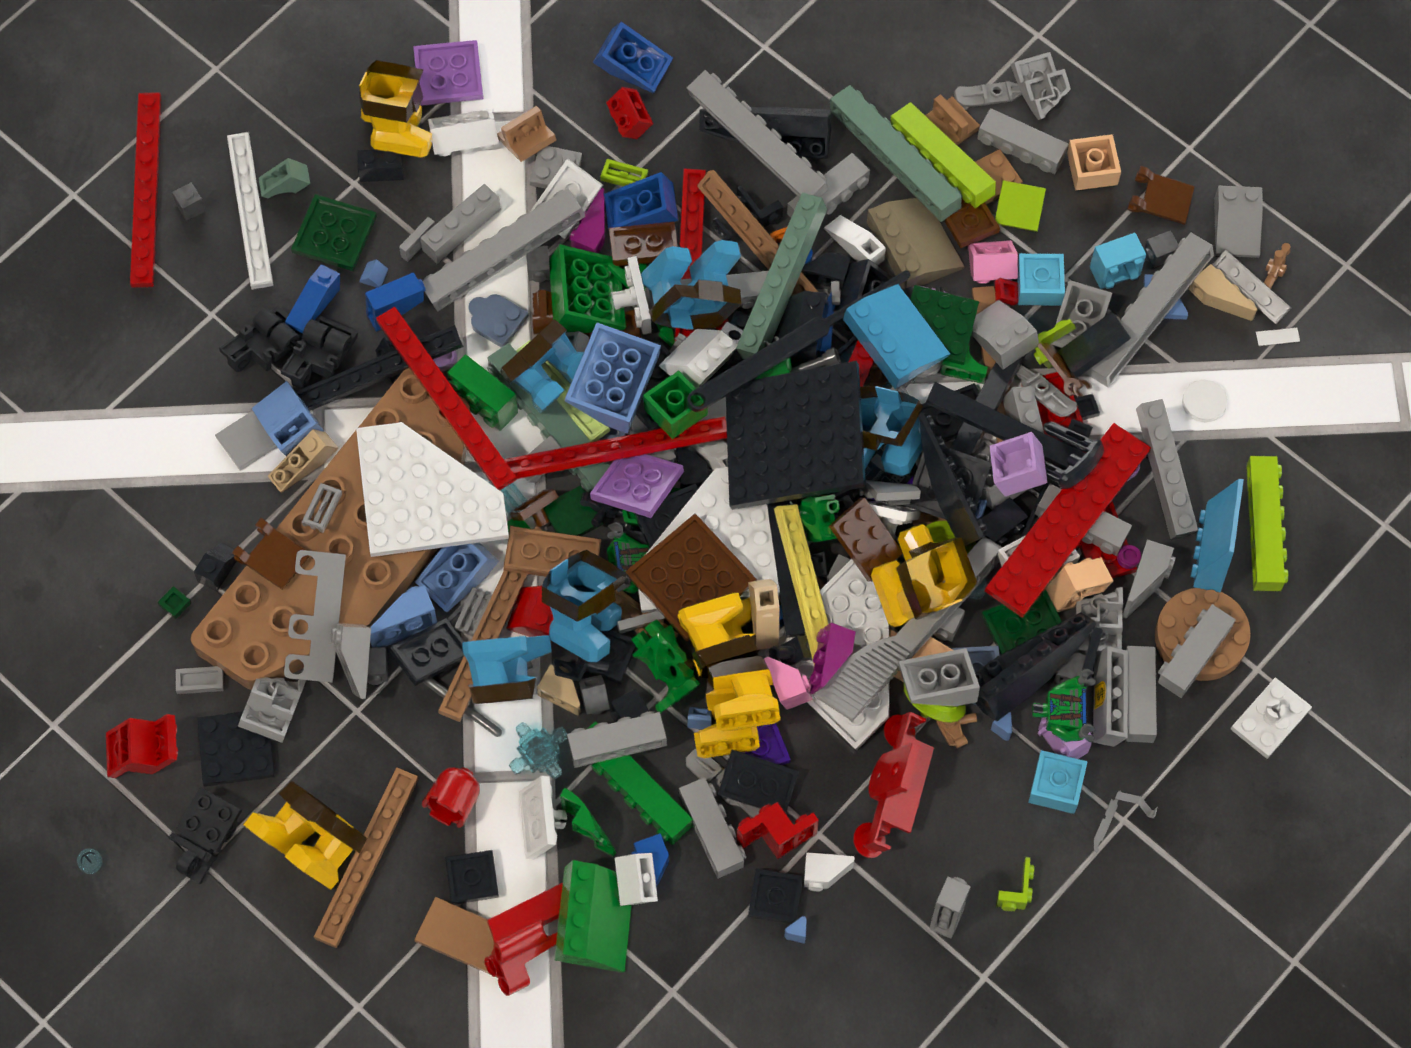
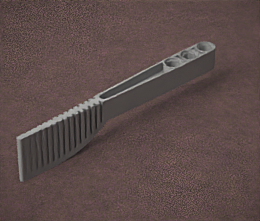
(874, 665)

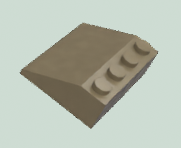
(913, 241)

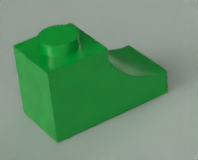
(970, 371)

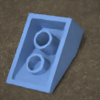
(456, 572)
(404, 618)

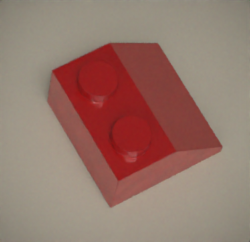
(530, 614)

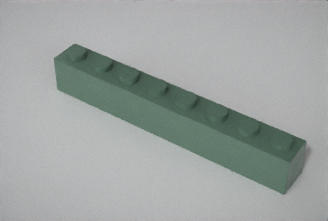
(896, 153)
(782, 275)
(551, 421)

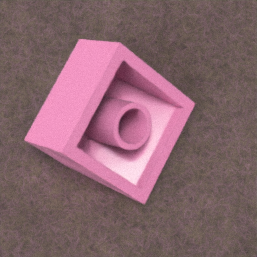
(993, 261)
(789, 683)

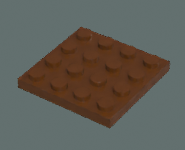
(688, 570)

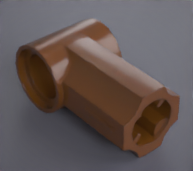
(542, 310)

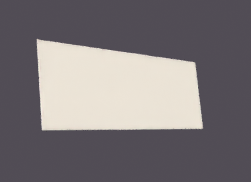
(1277, 336)

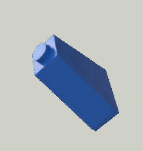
(401, 293)

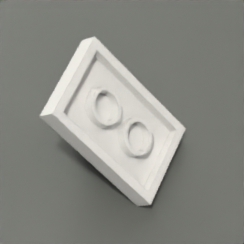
(580, 184)
(634, 296)
(893, 515)
(1271, 718)
(539, 817)

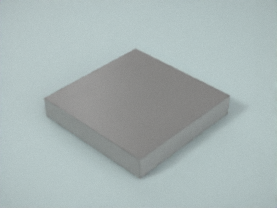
(245, 440)

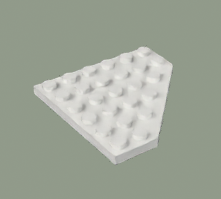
(422, 495)
(741, 530)
(856, 606)

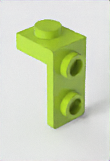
(1060, 330)
(1011, 900)

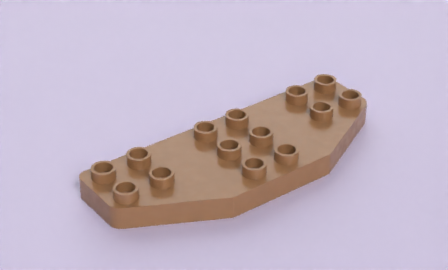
(251, 620)

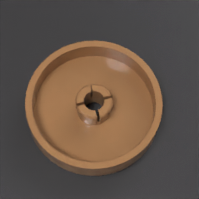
(1181, 614)

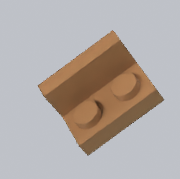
(952, 119)
(526, 134)

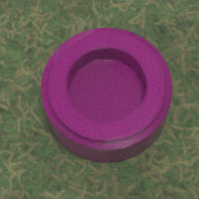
(1129, 556)

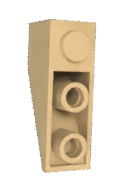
(1217, 292)
(303, 459)
(765, 612)

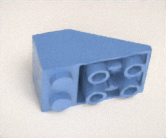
(285, 418)

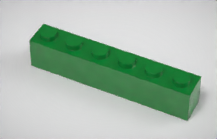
(645, 795)

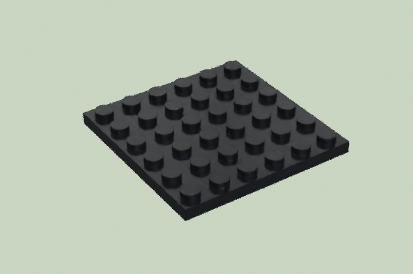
(795, 436)

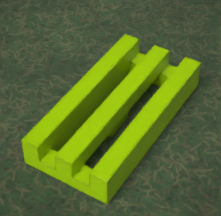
(621, 178)

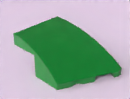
(585, 823)

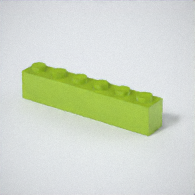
(944, 155)
(1265, 523)

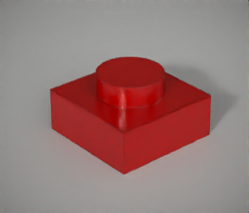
(1006, 291)

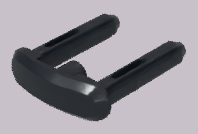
(1079, 466)

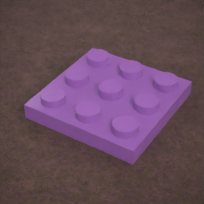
(449, 72)
(637, 484)

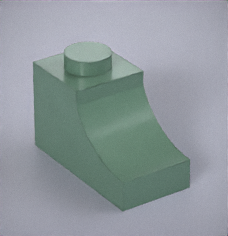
(284, 178)

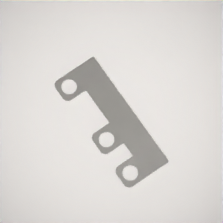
(321, 661)

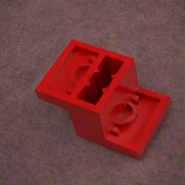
(141, 746)
(777, 829)

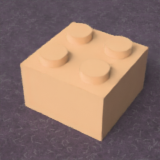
(1094, 162)

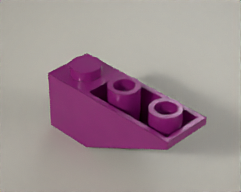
(591, 231)
(833, 649)

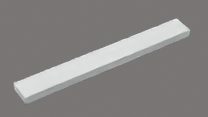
(250, 211)

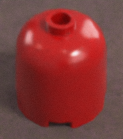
(452, 796)

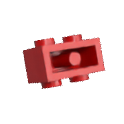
(629, 113)

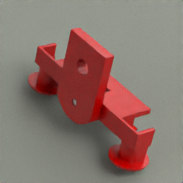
(895, 784)

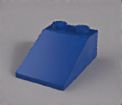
(632, 58)
(642, 202)

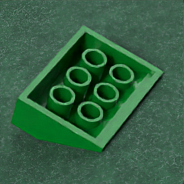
(583, 290)
(591, 921)

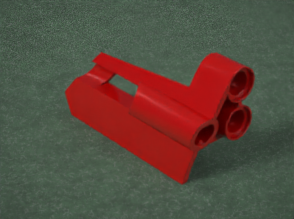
(521, 937)

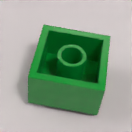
(668, 404)

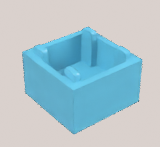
(1117, 261)
(1041, 279)
(1057, 782)

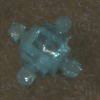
(538, 750)

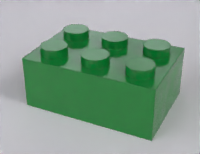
(483, 393)

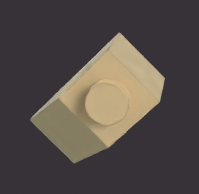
(559, 690)

